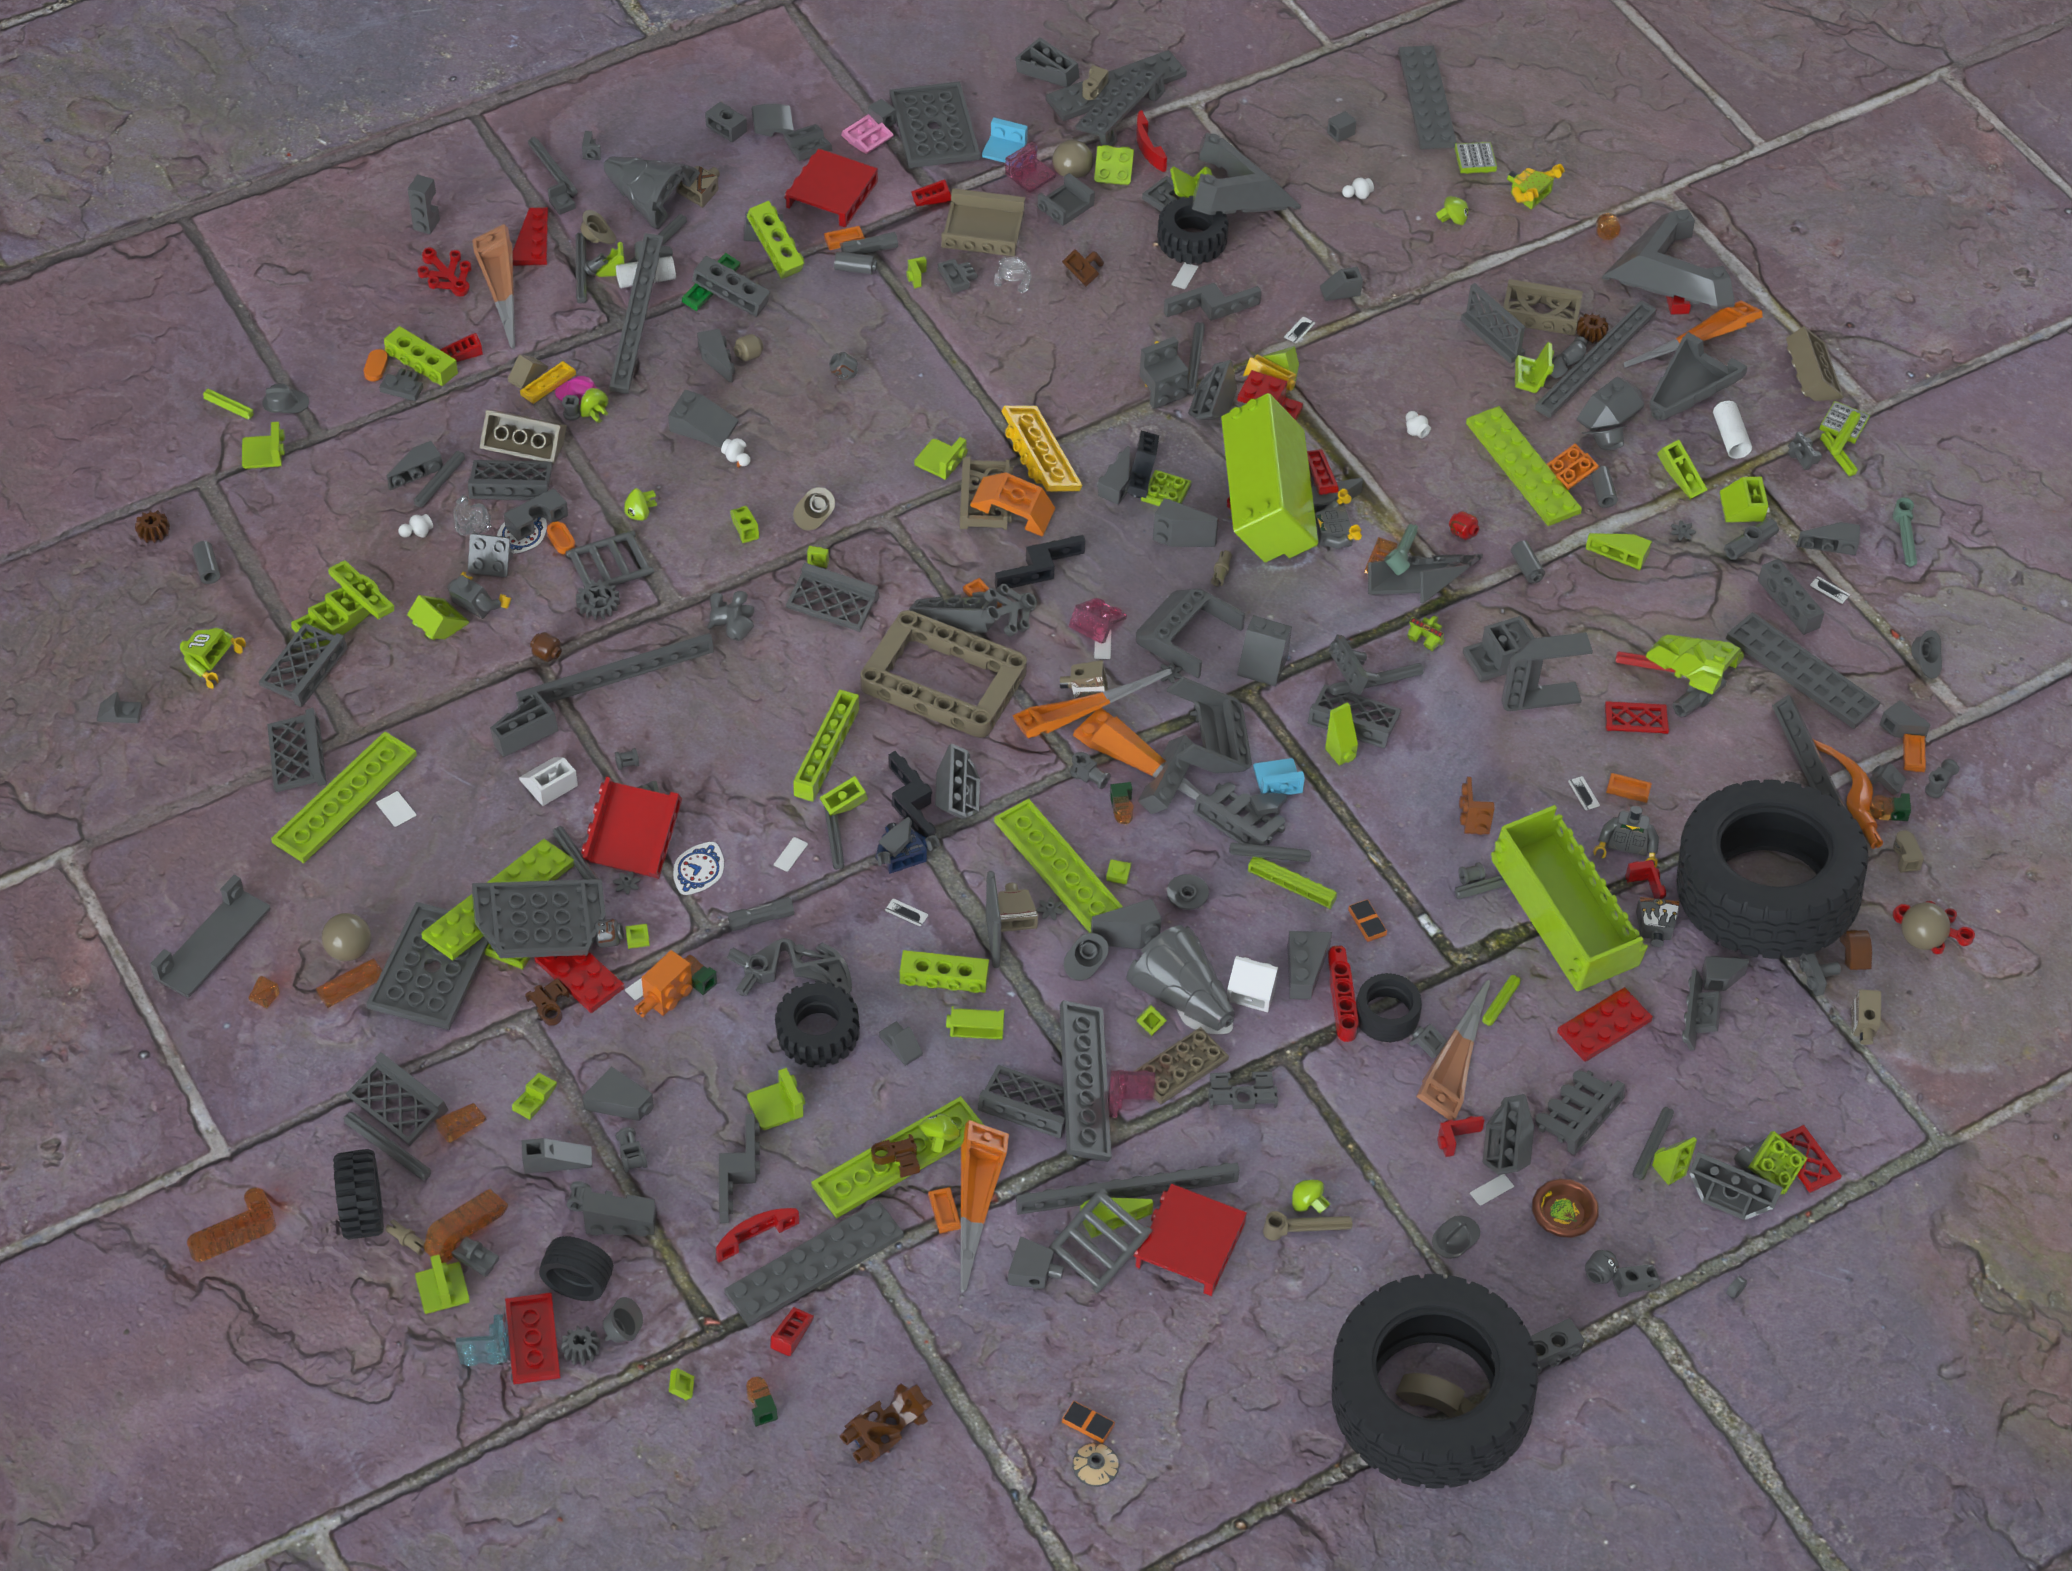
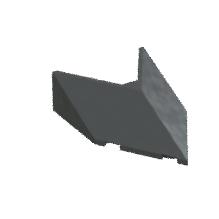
(1423, 576)

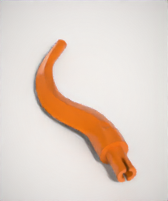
(1859, 796)

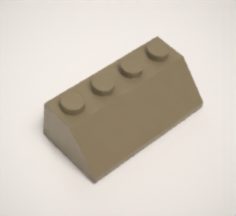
(1813, 366)
(522, 436)

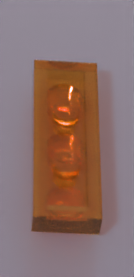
(349, 983)

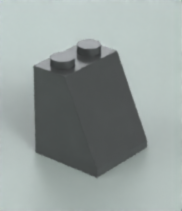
(1264, 650)

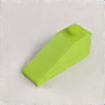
(1681, 469)
(1620, 547)
(1341, 735)
(1674, 1160)
(1135, 1207)

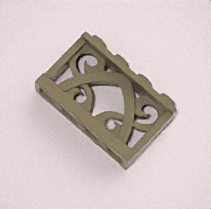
(1555, 297)
(972, 473)

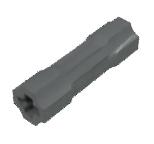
(871, 244)
(746, 917)

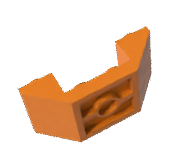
(1017, 497)

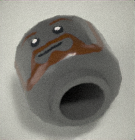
(843, 366)
(608, 933)

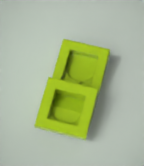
(535, 1096)

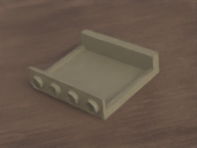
(983, 222)

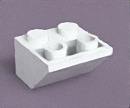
(550, 780)
(1252, 983)

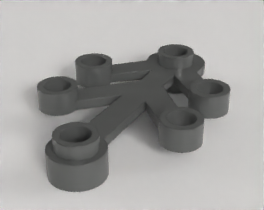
(1024, 601)

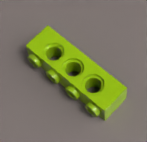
(784, 265)
(420, 356)
(927, 971)

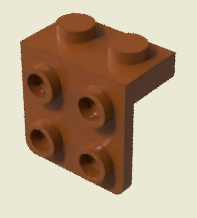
(1476, 815)

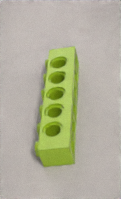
(826, 745)

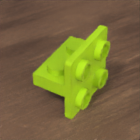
(441, 1286)

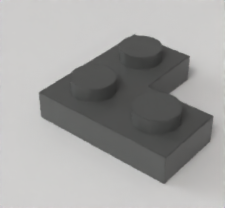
(1160, 193)

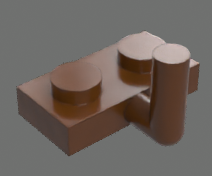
(1082, 267)

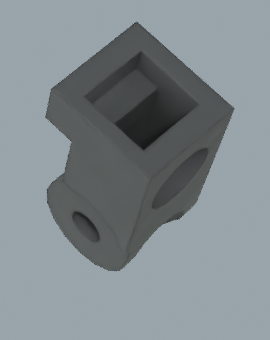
(1635, 1279)

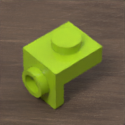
(915, 268)

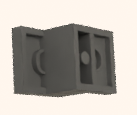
(1164, 372)
(1498, 645)

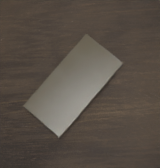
(1184, 1064)

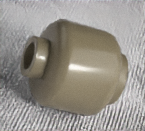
(748, 347)

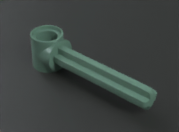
(1903, 515)
(1398, 558)

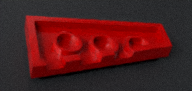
(532, 239)

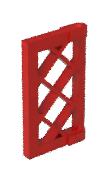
(1646, 708)
(1822, 1180)

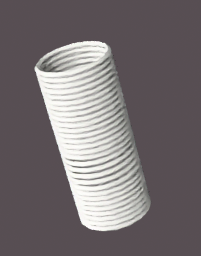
(664, 272)
(1732, 429)

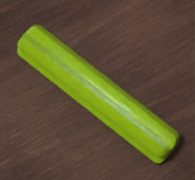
(228, 404)
(1845, 433)
(1844, 461)
(1501, 1000)

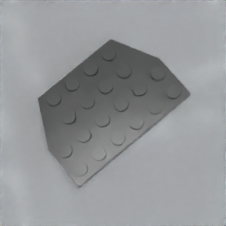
(539, 916)

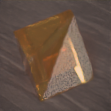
(264, 992)

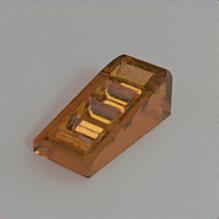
(1381, 544)
(452, 1134)

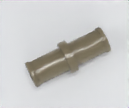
(1221, 568)
(406, 1236)

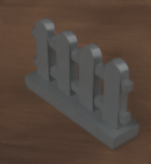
(1228, 819)
(1590, 1118)

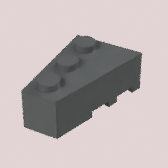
(1047, 63)
(524, 726)
(1305, 960)
(618, 1215)

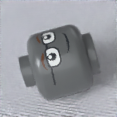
(1601, 1266)

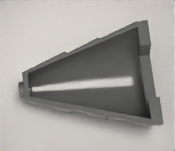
(648, 183)
(1692, 378)
(1182, 977)

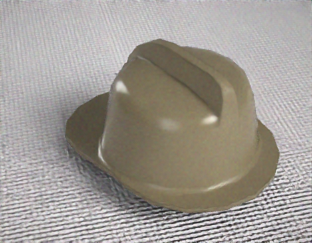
(596, 229)
(814, 508)

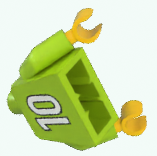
(206, 649)

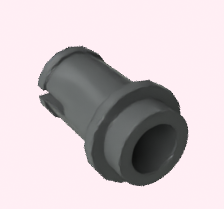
(592, 266)

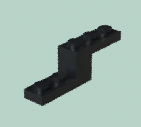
(1143, 464)
(1040, 562)
(911, 797)

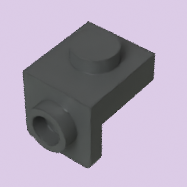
(1888, 777)

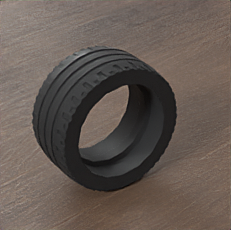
(1388, 986)
(576, 1268)

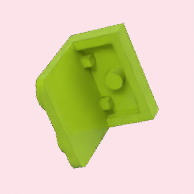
(1113, 165)
(1185, 184)
(1532, 373)
(264, 450)
(941, 458)
(777, 1102)

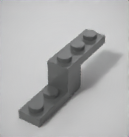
(1212, 301)
(738, 1168)

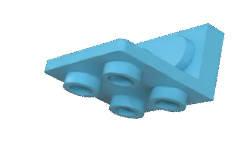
(1004, 139)
(1279, 777)

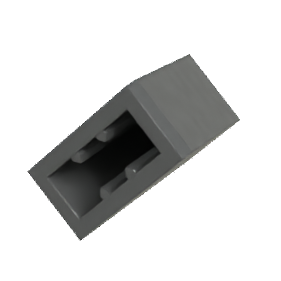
(618, 1096)

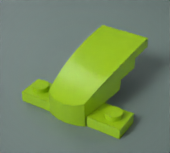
(346, 605)

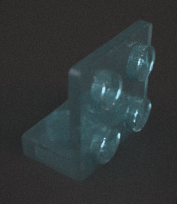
(485, 1349)

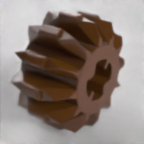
(1592, 327)
(152, 526)

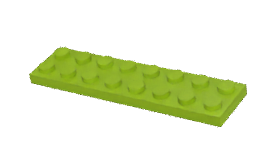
(1523, 466)
(344, 797)
(1056, 862)
(457, 928)
(863, 1179)

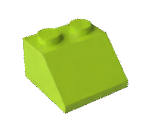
(436, 617)

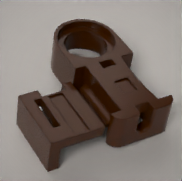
(548, 998)
(902, 1151)

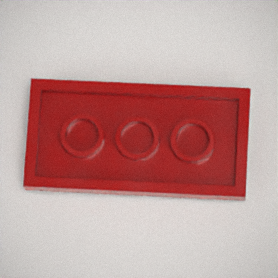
(583, 978)
(1604, 1024)
(532, 1338)

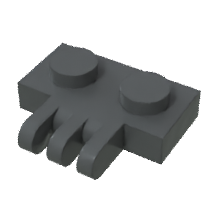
(957, 276)
(402, 385)

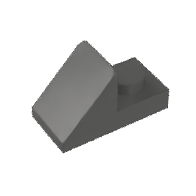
(119, 711)
(901, 1042)

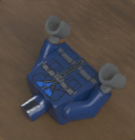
(911, 855)

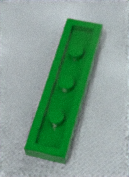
(697, 295)

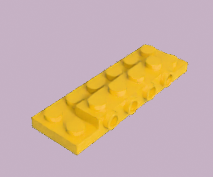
(1039, 449)

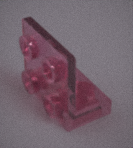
(1026, 169)
(1095, 619)
(1129, 1086)

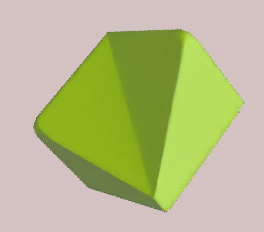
(1151, 1019)

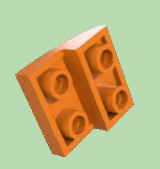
(1572, 466)

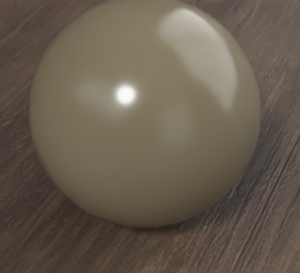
(1072, 158)
(1925, 926)
(346, 937)

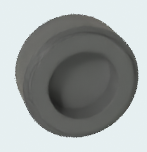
(1736, 1287)

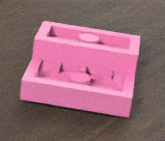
(867, 134)

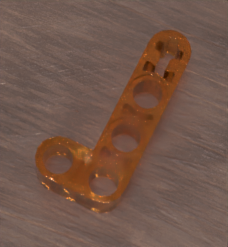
(462, 1223)
(205, 1242)

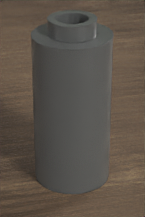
(855, 263)
(1604, 487)
(206, 562)
(1527, 562)

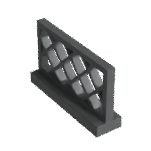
(1488, 329)
(507, 487)
(841, 584)
(317, 669)
(1366, 731)
(314, 751)
(405, 1082)
(1022, 1112)

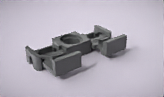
(1262, 1094)

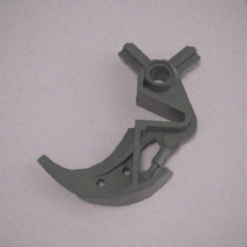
(769, 958)

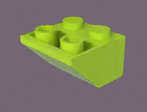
(1744, 500)

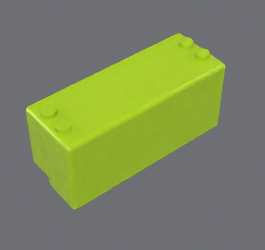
(1269, 479)
(1565, 900)

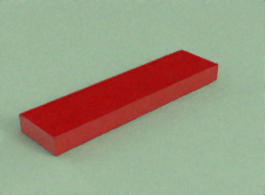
(1321, 472)

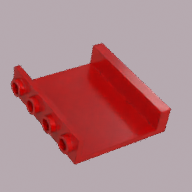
(833, 185)
(631, 828)
(1192, 1236)

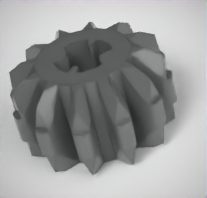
(580, 1345)

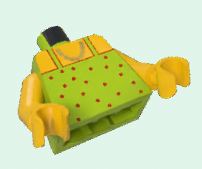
(1532, 185)

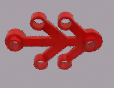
(458, 285)
(1960, 935)

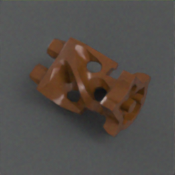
(906, 1408)

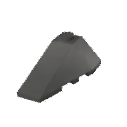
(956, 611)

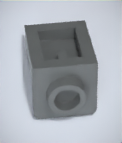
(590, 149)
(560, 199)
(1429, 1040)

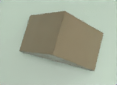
(526, 370)

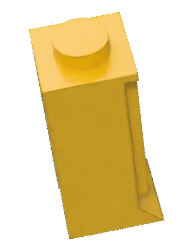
(1270, 368)

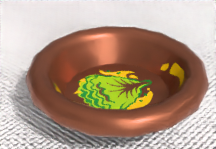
(1565, 1208)

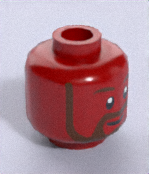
(1464, 525)

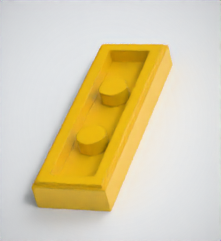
(548, 382)

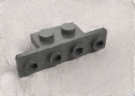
(1702, 1010)

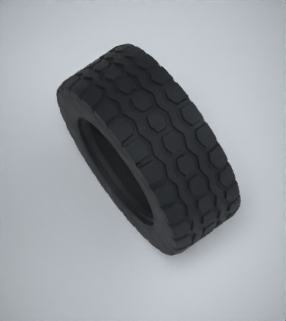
(1761, 916)
(1448, 1314)

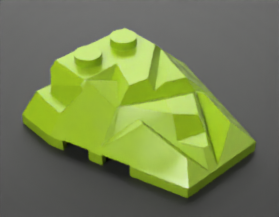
(1696, 659)

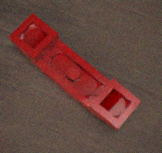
(1154, 155)
(779, 1218)

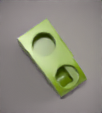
(745, 524)

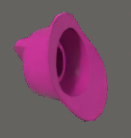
(575, 386)

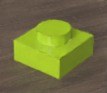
(818, 556)
(1118, 872)
(637, 936)
(681, 1384)

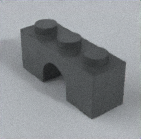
(423, 214)
(547, 505)

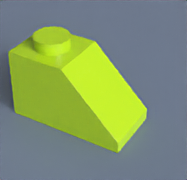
(844, 797)

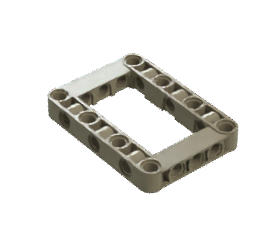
(932, 704)

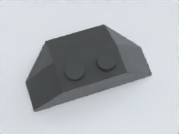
(1214, 393)
(1611, 405)
(957, 783)
(1509, 1136)
(1732, 1188)

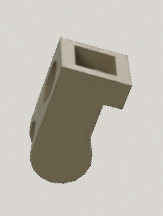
(1095, 83)
(1909, 852)

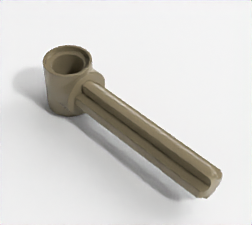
(1301, 1224)

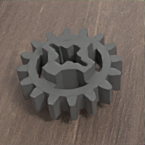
(597, 599)

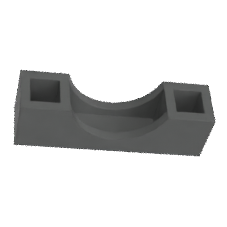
(1161, 790)

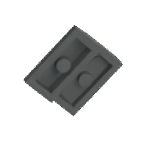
(771, 119)
(807, 141)

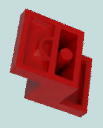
(1259, 384)

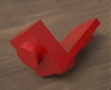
(1646, 871)
(1454, 1128)

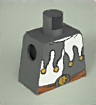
(1657, 919)

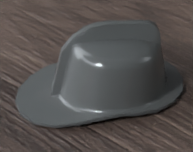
(284, 400)
(1608, 439)
(1927, 653)
(1085, 956)
(1455, 1236)
(623, 1321)

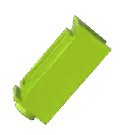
(976, 1023)

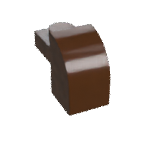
(1857, 949)

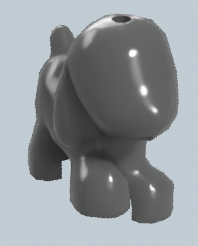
(734, 615)

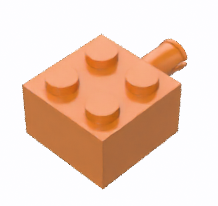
(665, 984)

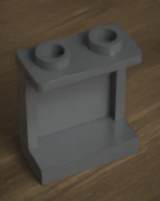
(1067, 201)

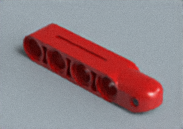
(1342, 981)

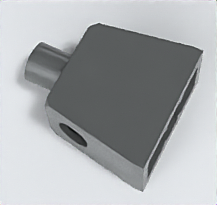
(1033, 1265)

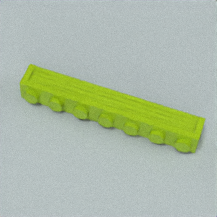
(1292, 881)

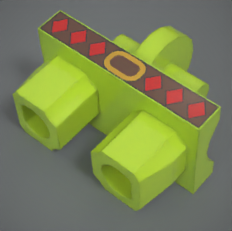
(1428, 629)

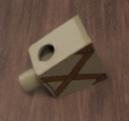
(702, 188)

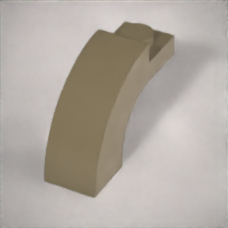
(1434, 1392)

